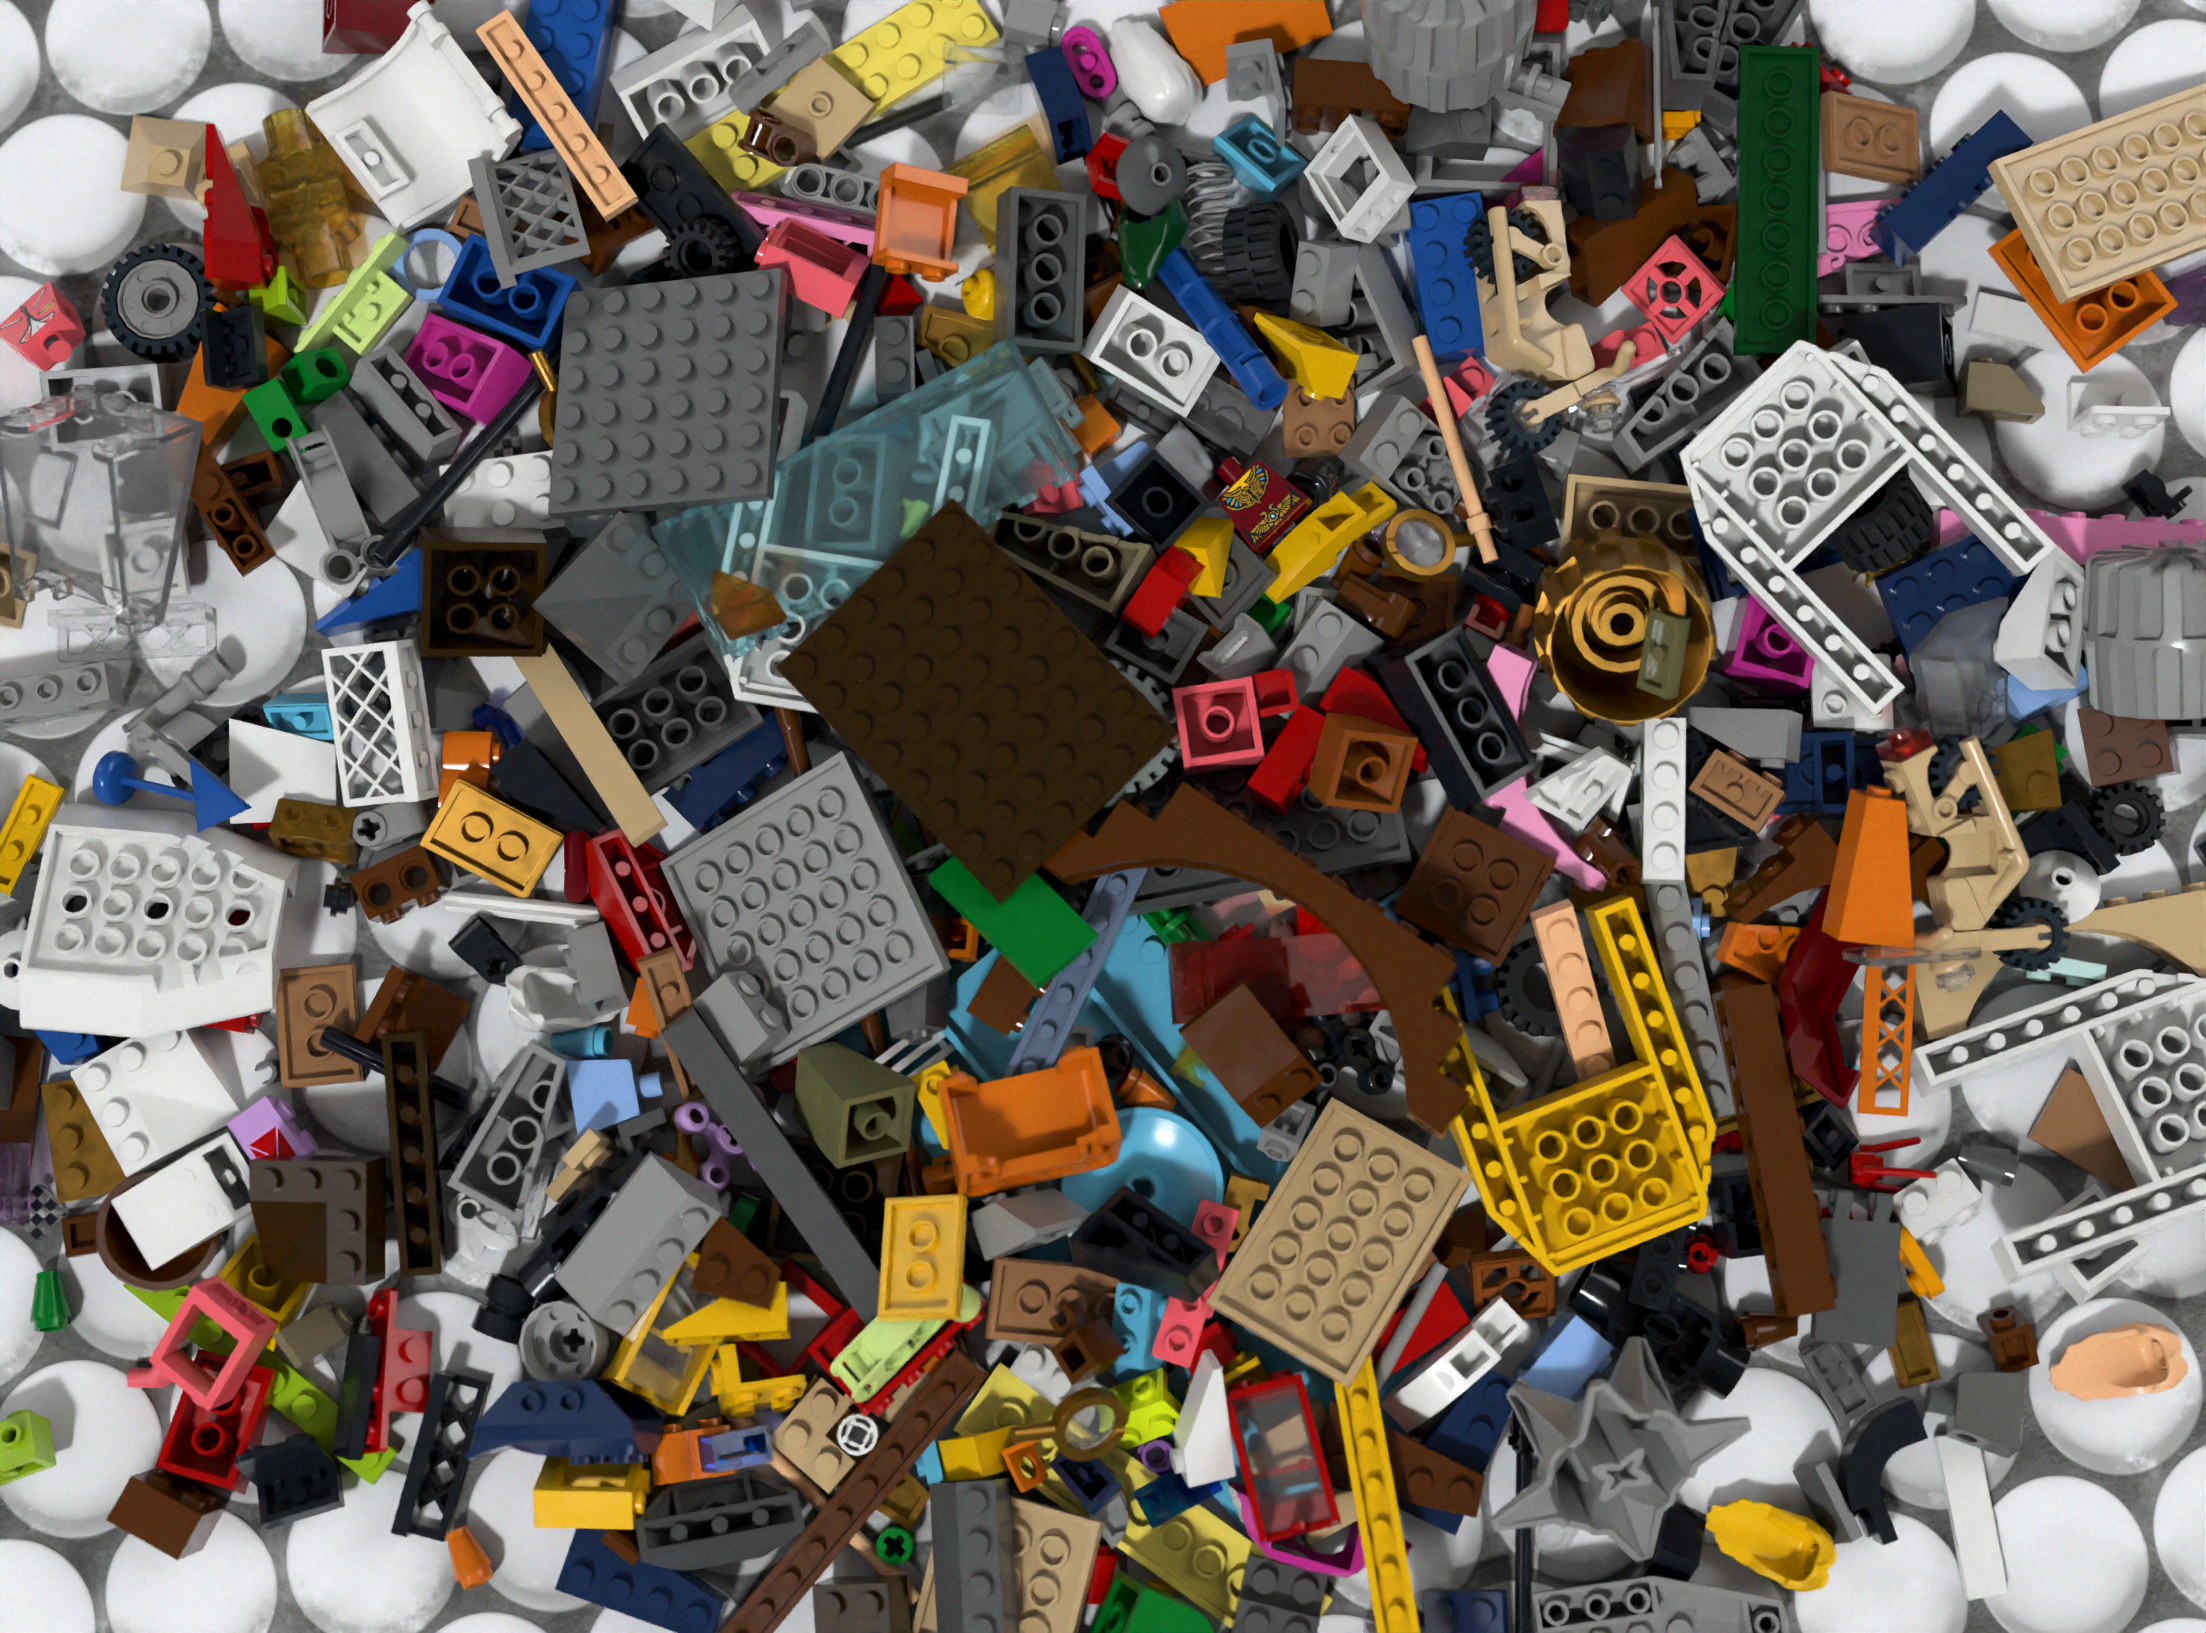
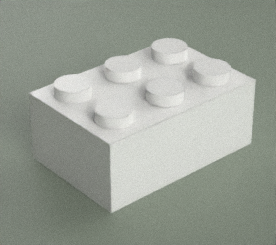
(507, 495)

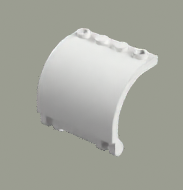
(416, 123)

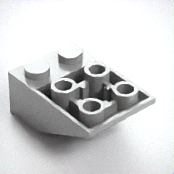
(1406, 457)

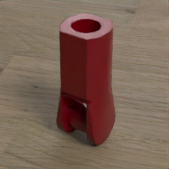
(575, 863)

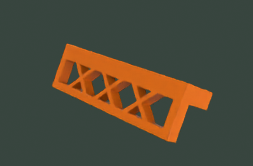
(1870, 1044)

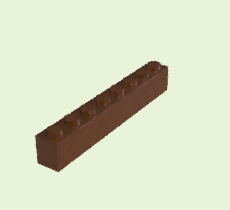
(1775, 1151)

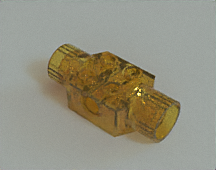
(308, 199)

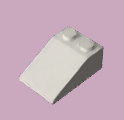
(1151, 351)
(2044, 626)

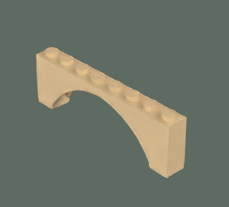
(2162, 924)

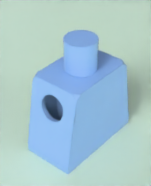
(609, 1092)

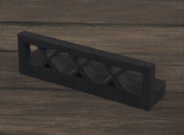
(426, 1451)

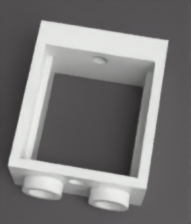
(1382, 198)

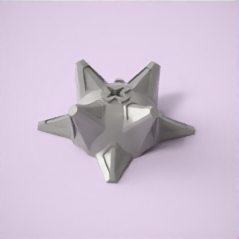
(1612, 1456)

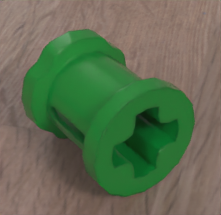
(898, 1556)

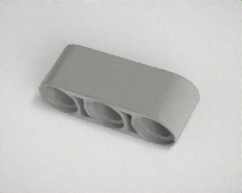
(827, 180)

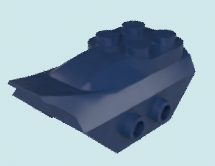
(570, 1419)

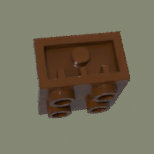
(414, 1002)

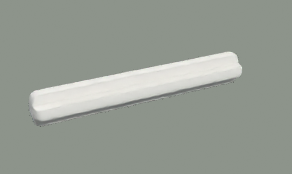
(521, 908)

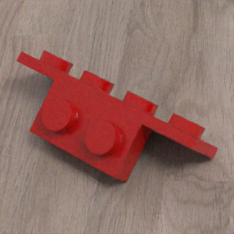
(401, 1369)

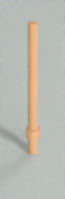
(1478, 521)

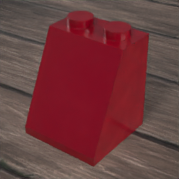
(364, 25)

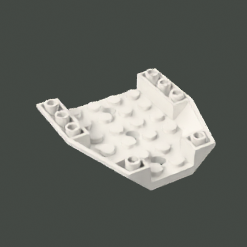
(141, 975)

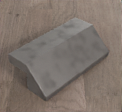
(1219, 418)

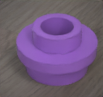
(1164, 1464)

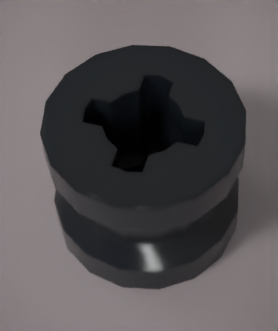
(1111, 1065)

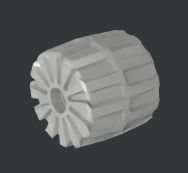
(1447, 50)
(2147, 630)

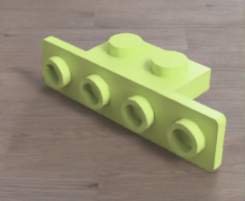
(364, 305)

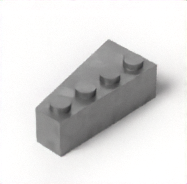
(1688, 50)

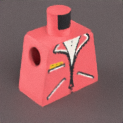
(44, 328)

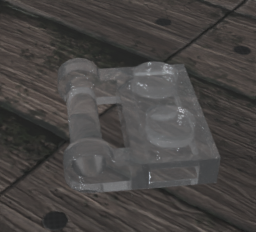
(981, 92)

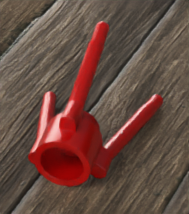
(1866, 1167)

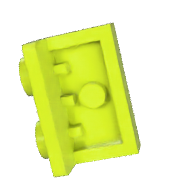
(1149, 1408)

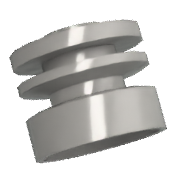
(554, 1346)

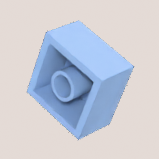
(1565, 1358)

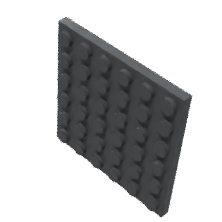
(669, 395)

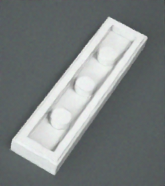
(1971, 1518)

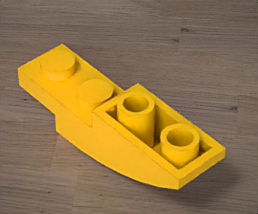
(1325, 532)

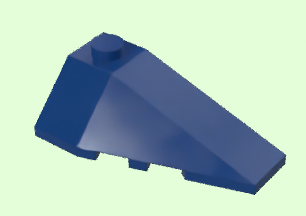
(386, 600)

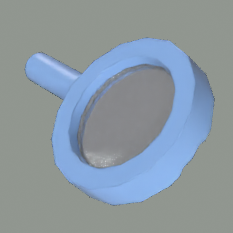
(426, 263)

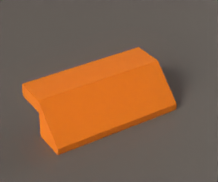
(1205, 27)

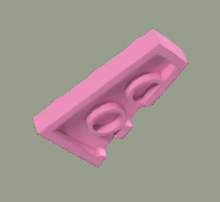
(1848, 233)

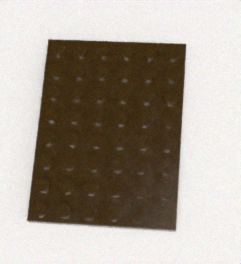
(977, 701)

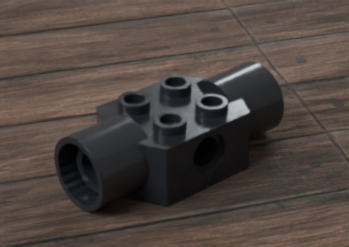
(569, 1222)
(1681, 1340)

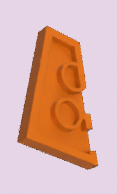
(1758, 949)

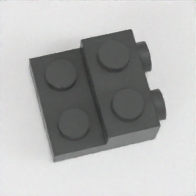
(1161, 658)
(1278, 1598)

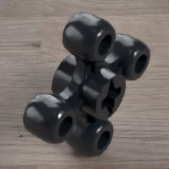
(1350, 1048)

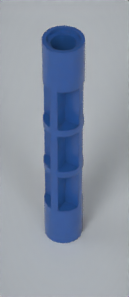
(1222, 330)

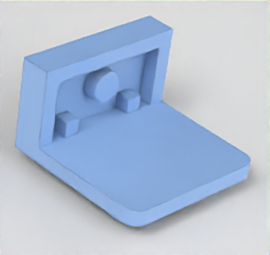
(1100, 483)

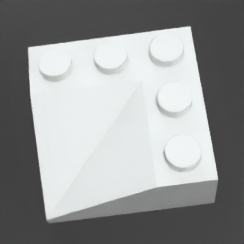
(156, 1097)

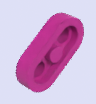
(1090, 65)

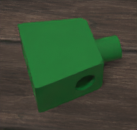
(274, 411)

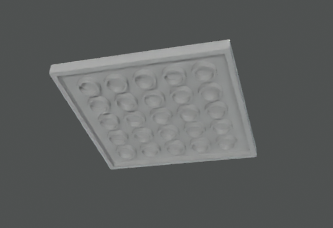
(808, 906)

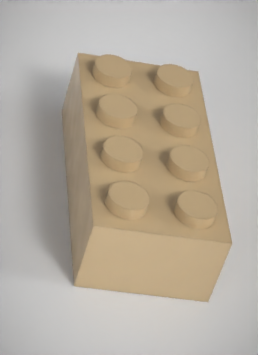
(1629, 505)

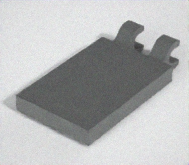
(1866, 1272)

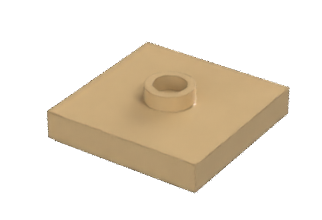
(823, 107)

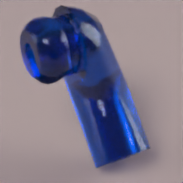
(502, 721)

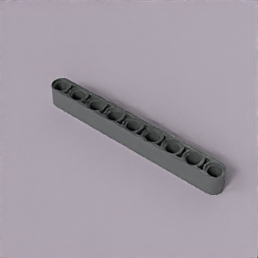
(777, 1161)

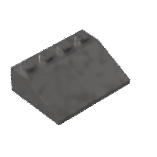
(676, 713)

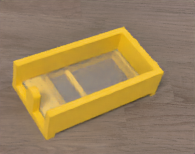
(650, 1367)

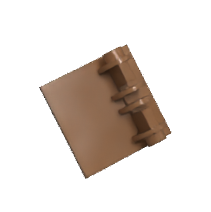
(1314, 425)

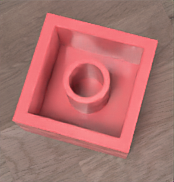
(1218, 725)

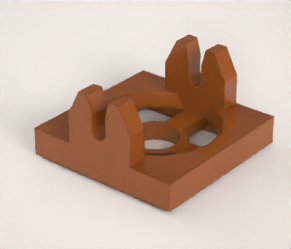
(1536, 1307)

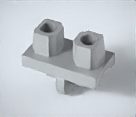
(1535, 93)
(1707, 164)

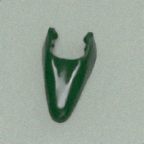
(1148, 243)

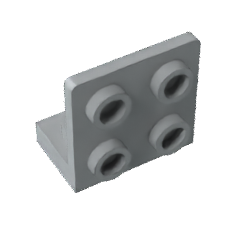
(1256, 71)

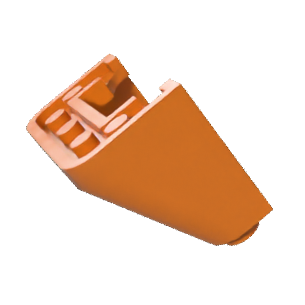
(1030, 1124)

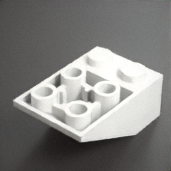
(187, 1201)

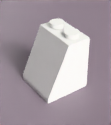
(302, 544)

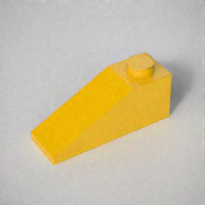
(733, 1322)

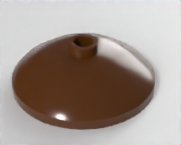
(126, 1261)

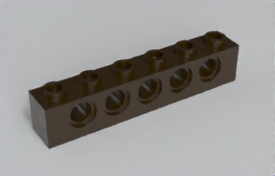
(414, 1151)

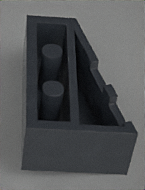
(1144, 1248)

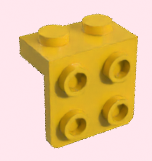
(744, 1398)

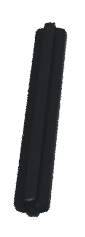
(372, 1058)

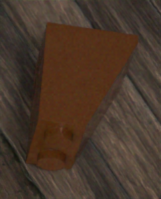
(1611, 89)

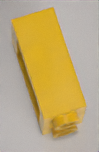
(590, 1494)

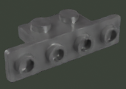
(1881, 287)

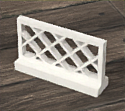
(406, 720)

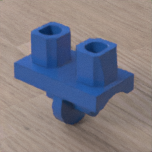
(1471, 1003)

